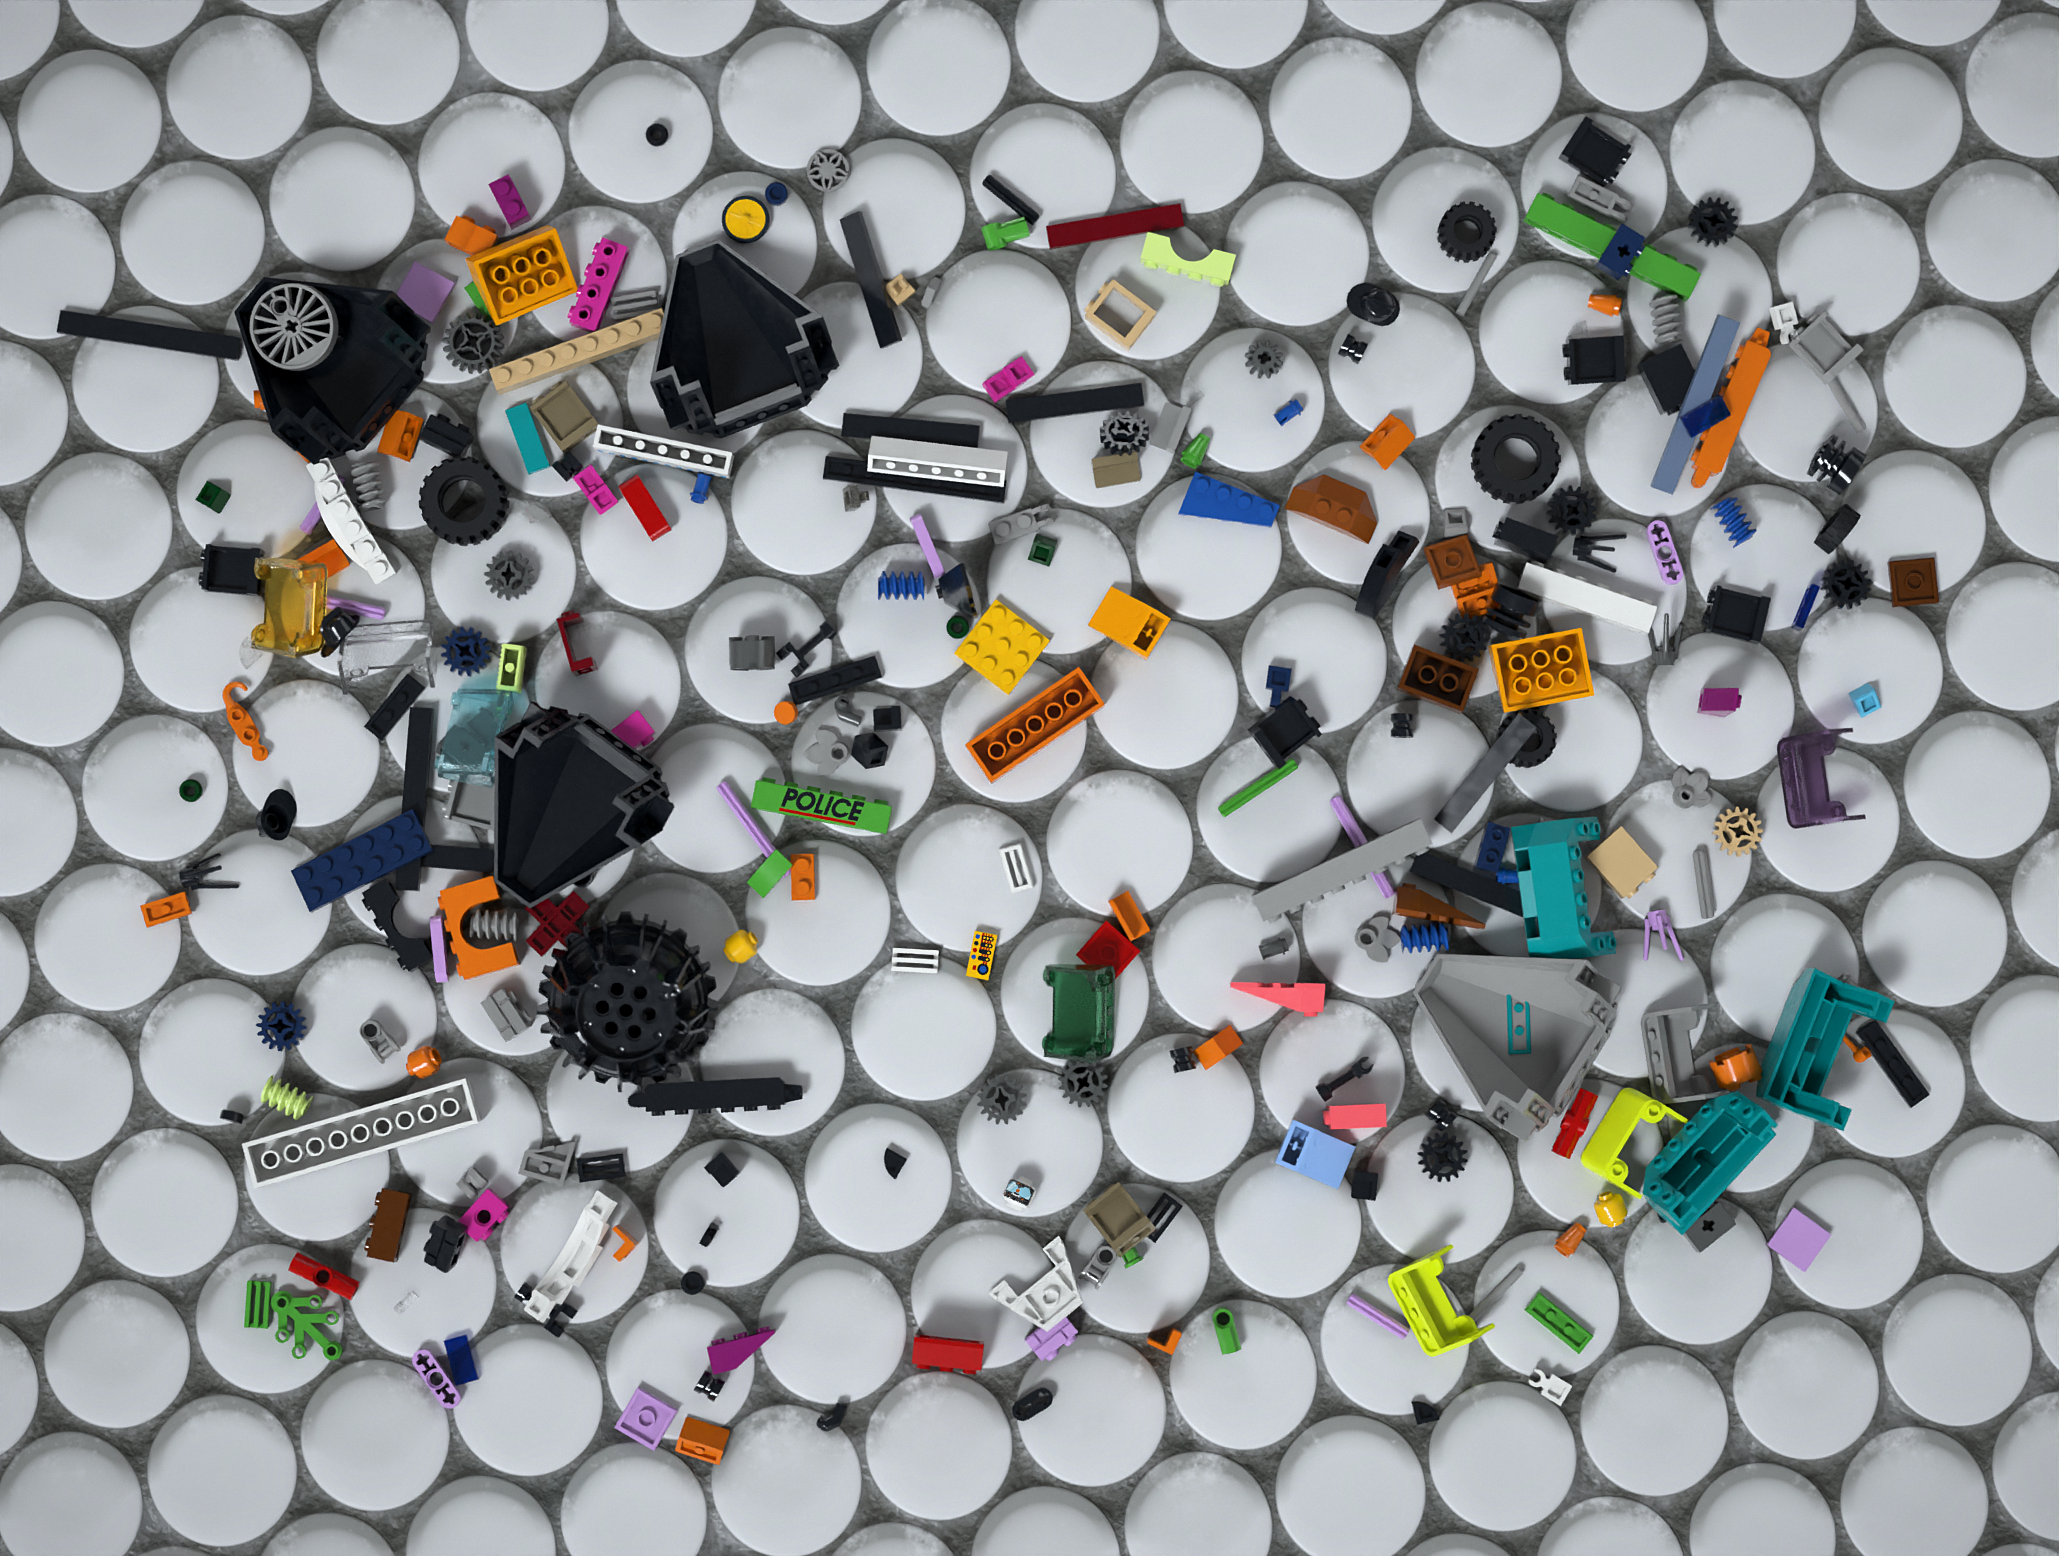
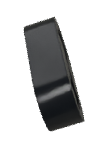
(1028, 1399)

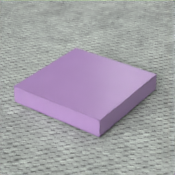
(425, 291)
(1798, 1239)
(646, 1418)

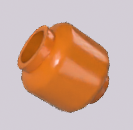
(423, 1062)

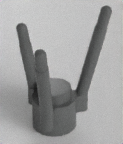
(1665, 654)

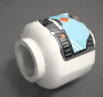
(1019, 1193)

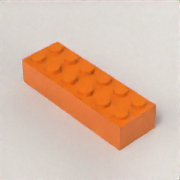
(1035, 725)

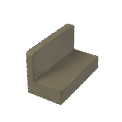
(1115, 470)

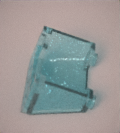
(471, 733)

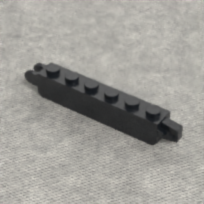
(716, 1094)

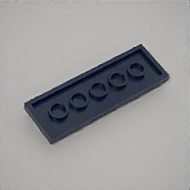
(362, 860)

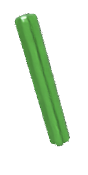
(1257, 788)

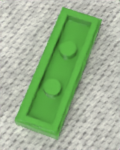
(1558, 1323)

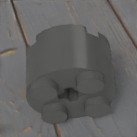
(752, 653)

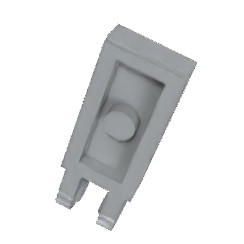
(1598, 198)
(1018, 524)

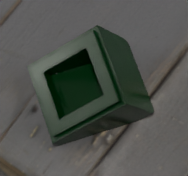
(213, 497)
(1042, 550)

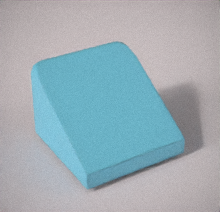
(1865, 700)

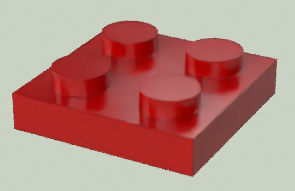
(1108, 948)

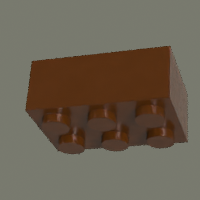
(1437, 679)

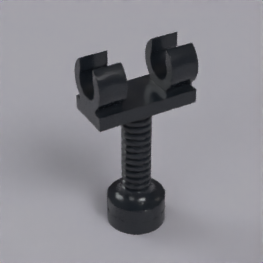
(826, 632)
(1326, 1090)
(525, 1293)

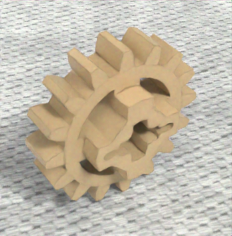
(1741, 821)

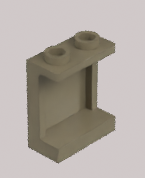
(564, 416)
(1119, 1219)

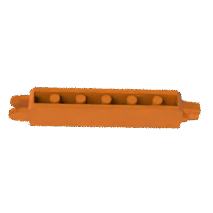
(1737, 396)

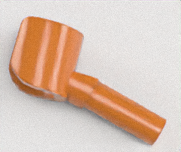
(1858, 1054)

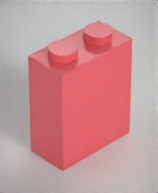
(1355, 1116)

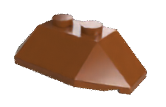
(1334, 506)

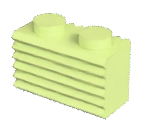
(511, 668)

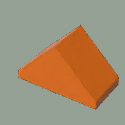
(1217, 1047)

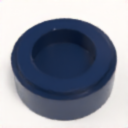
(776, 194)

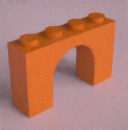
(457, 903)

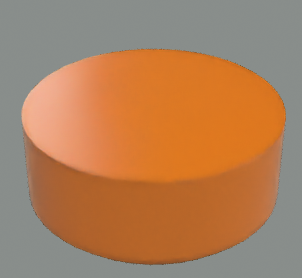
(785, 712)

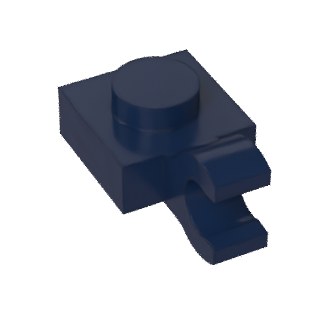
(1278, 681)

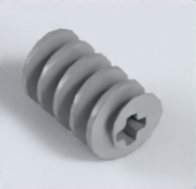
(1665, 319)
(367, 485)
(494, 924)

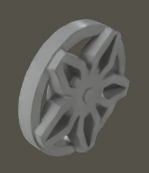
(828, 170)

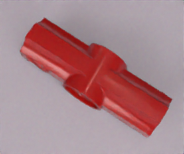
(1574, 1123)
(310, 1269)

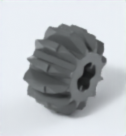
(1269, 365)

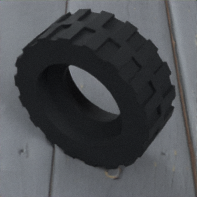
(1837, 529)

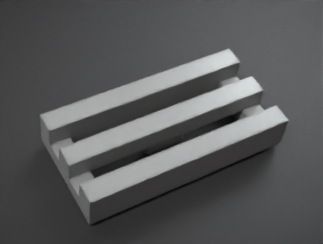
(630, 297)

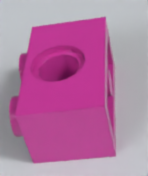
(487, 1201)

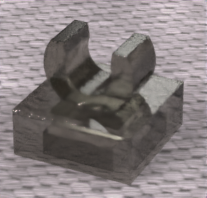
(853, 497)

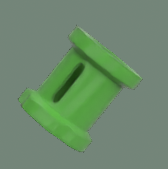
(1131, 1257)

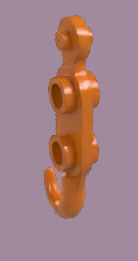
(243, 723)

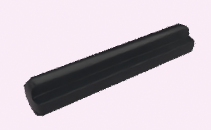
(1011, 199)

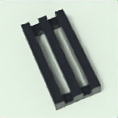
(581, 1170)
(1171, 1202)

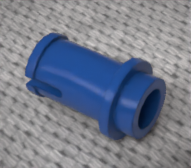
(1288, 412)
(700, 489)
(1506, 876)

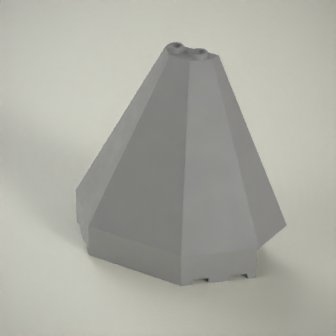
(1567, 1022)

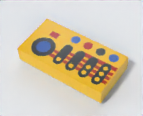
(981, 955)

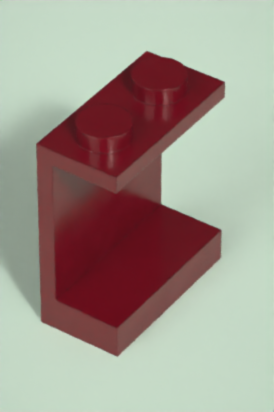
(581, 666)

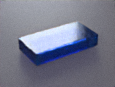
(1705, 416)
(1805, 607)
(461, 1360)

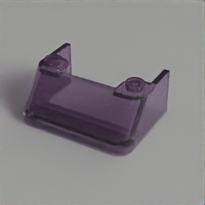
(1806, 780)

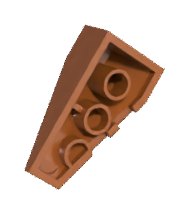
(1421, 905)

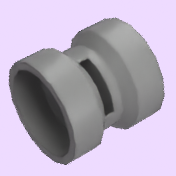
(473, 1178)

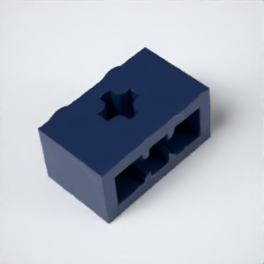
(1625, 239)
(1491, 847)

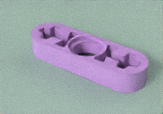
(927, 546)
(1676, 566)
(439, 948)
(446, 1379)

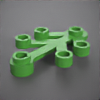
(303, 1323)

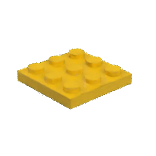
(1002, 647)

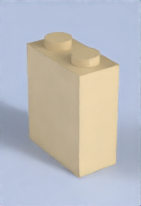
(1622, 863)

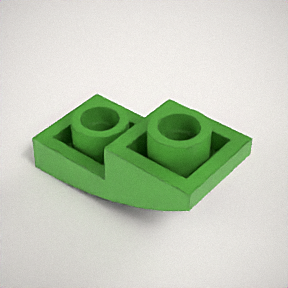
(770, 873)

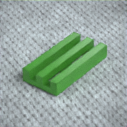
(247, 1322)

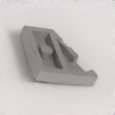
(548, 1163)

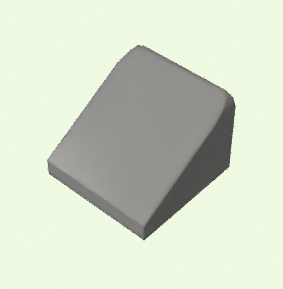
(1455, 523)

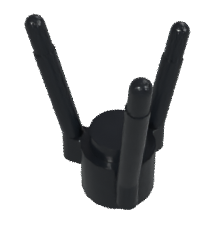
(1583, 547)
(191, 876)

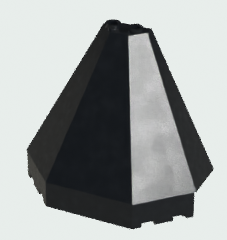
(735, 345)
(349, 394)
(568, 801)

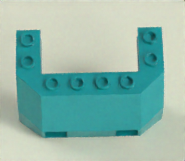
(1554, 889)
(1808, 1044)
(1706, 1158)

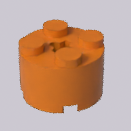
(1736, 1067)

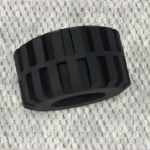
(1473, 214)
(1546, 735)

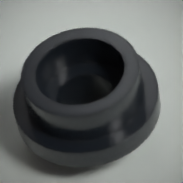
(653, 129)

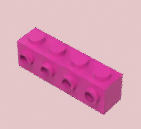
(599, 285)

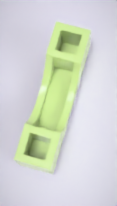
(1159, 253)

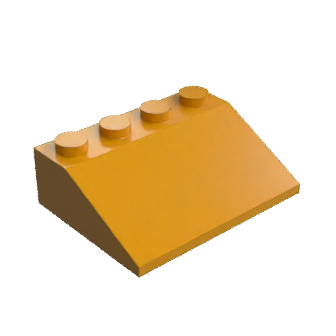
(522, 274)
(1541, 670)

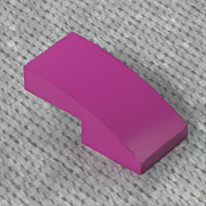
(1008, 379)
(595, 489)

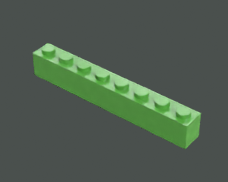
(1593, 238)

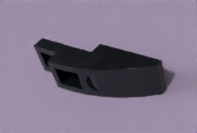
(1381, 575)

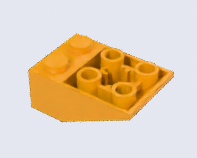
(1129, 622)

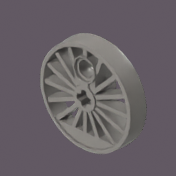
(311, 356)

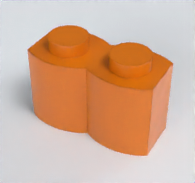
(469, 237)

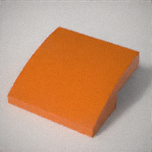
(1476, 593)

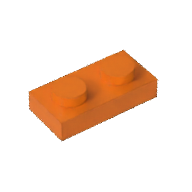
(802, 877)
(166, 909)

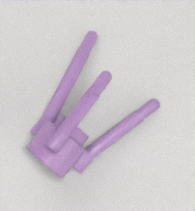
(1659, 921)

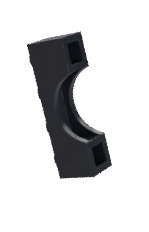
(382, 901)

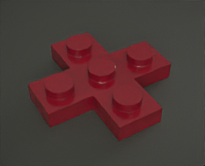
(555, 922)

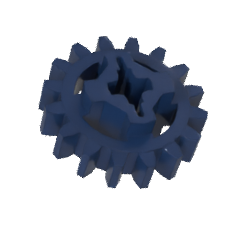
(472, 642)
(283, 1015)

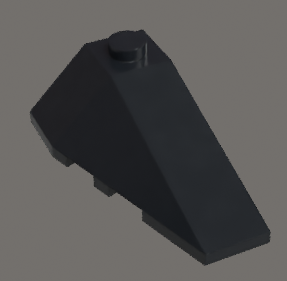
(956, 591)

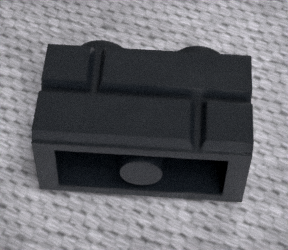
(446, 436)
(445, 1243)

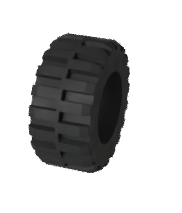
(1537, 437)
(444, 477)

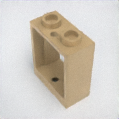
(1128, 341)

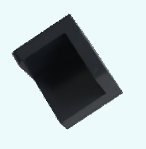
(887, 719)
(869, 750)
(722, 1169)
(1364, 1185)

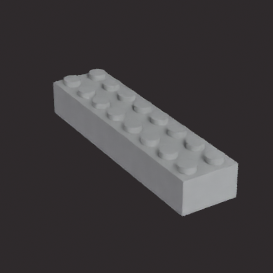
(1342, 869)

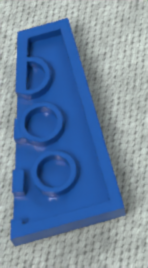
(1224, 502)

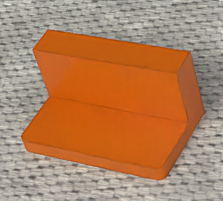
(400, 435)
(1387, 441)
(330, 555)
(1129, 916)
(627, 1247)
(1170, 1343)
(702, 1440)

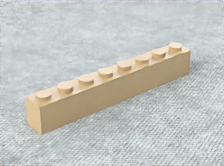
(577, 352)

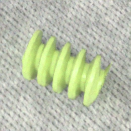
(285, 1098)

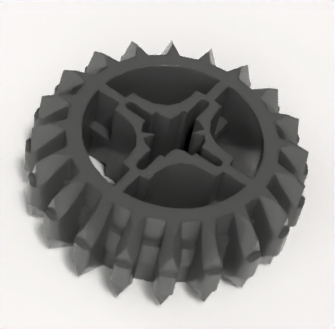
(463, 347)

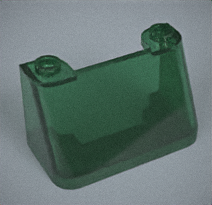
(1081, 1012)

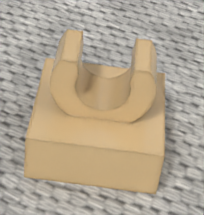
(899, 290)

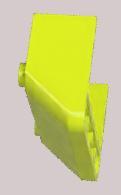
(1614, 1130)
(1429, 1308)

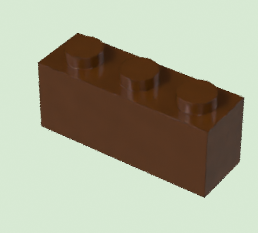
(388, 1224)

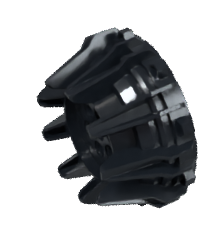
(634, 956)

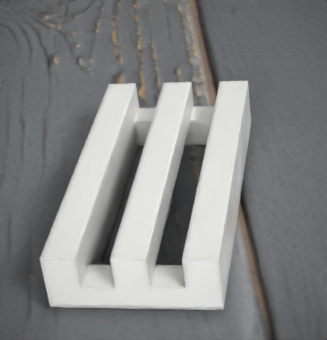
(1021, 887)
(895, 959)

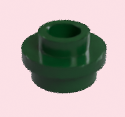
(957, 620)
(183, 790)

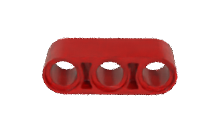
(644, 507)

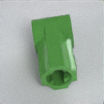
(998, 235)
(1226, 1332)

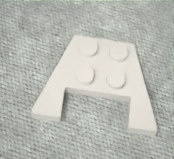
(1048, 1298)

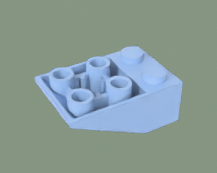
(1314, 1154)

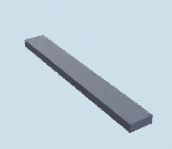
(1699, 392)

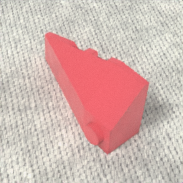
(1295, 996)

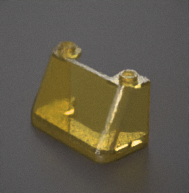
(292, 606)

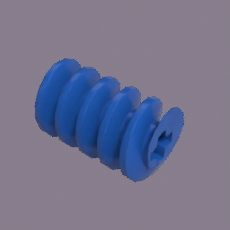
(1734, 521)
(901, 585)
(1424, 937)

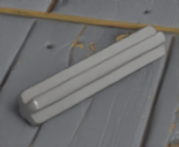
(1703, 884)

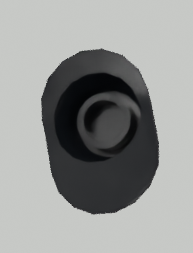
(1373, 304)
(335, 628)
(276, 815)

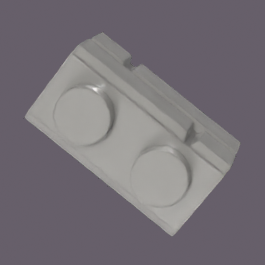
(505, 1014)

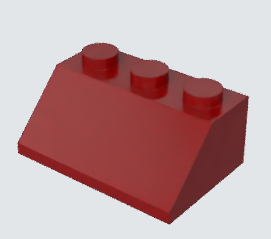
(947, 1353)

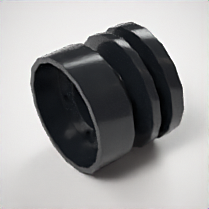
(1836, 464)
(1510, 611)

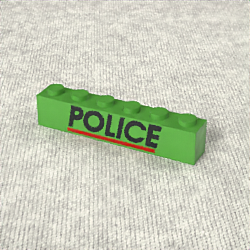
(821, 807)

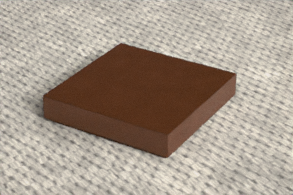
(1913, 582)

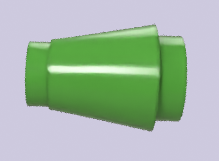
(1195, 451)

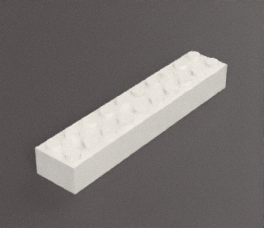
(361, 1133)

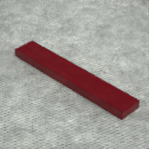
(1114, 226)

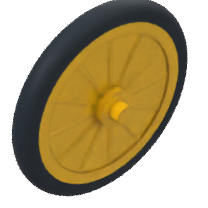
(745, 219)

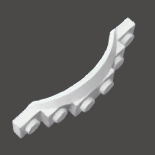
(346, 523)
(574, 1259)

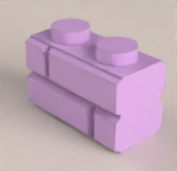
(1046, 1343)

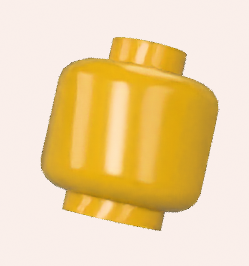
(740, 946)
(1610, 1209)

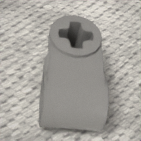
(379, 1041)
(1098, 1267)

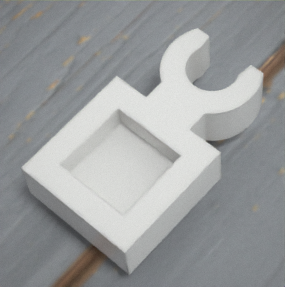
(1784, 318)
(1553, 1387)

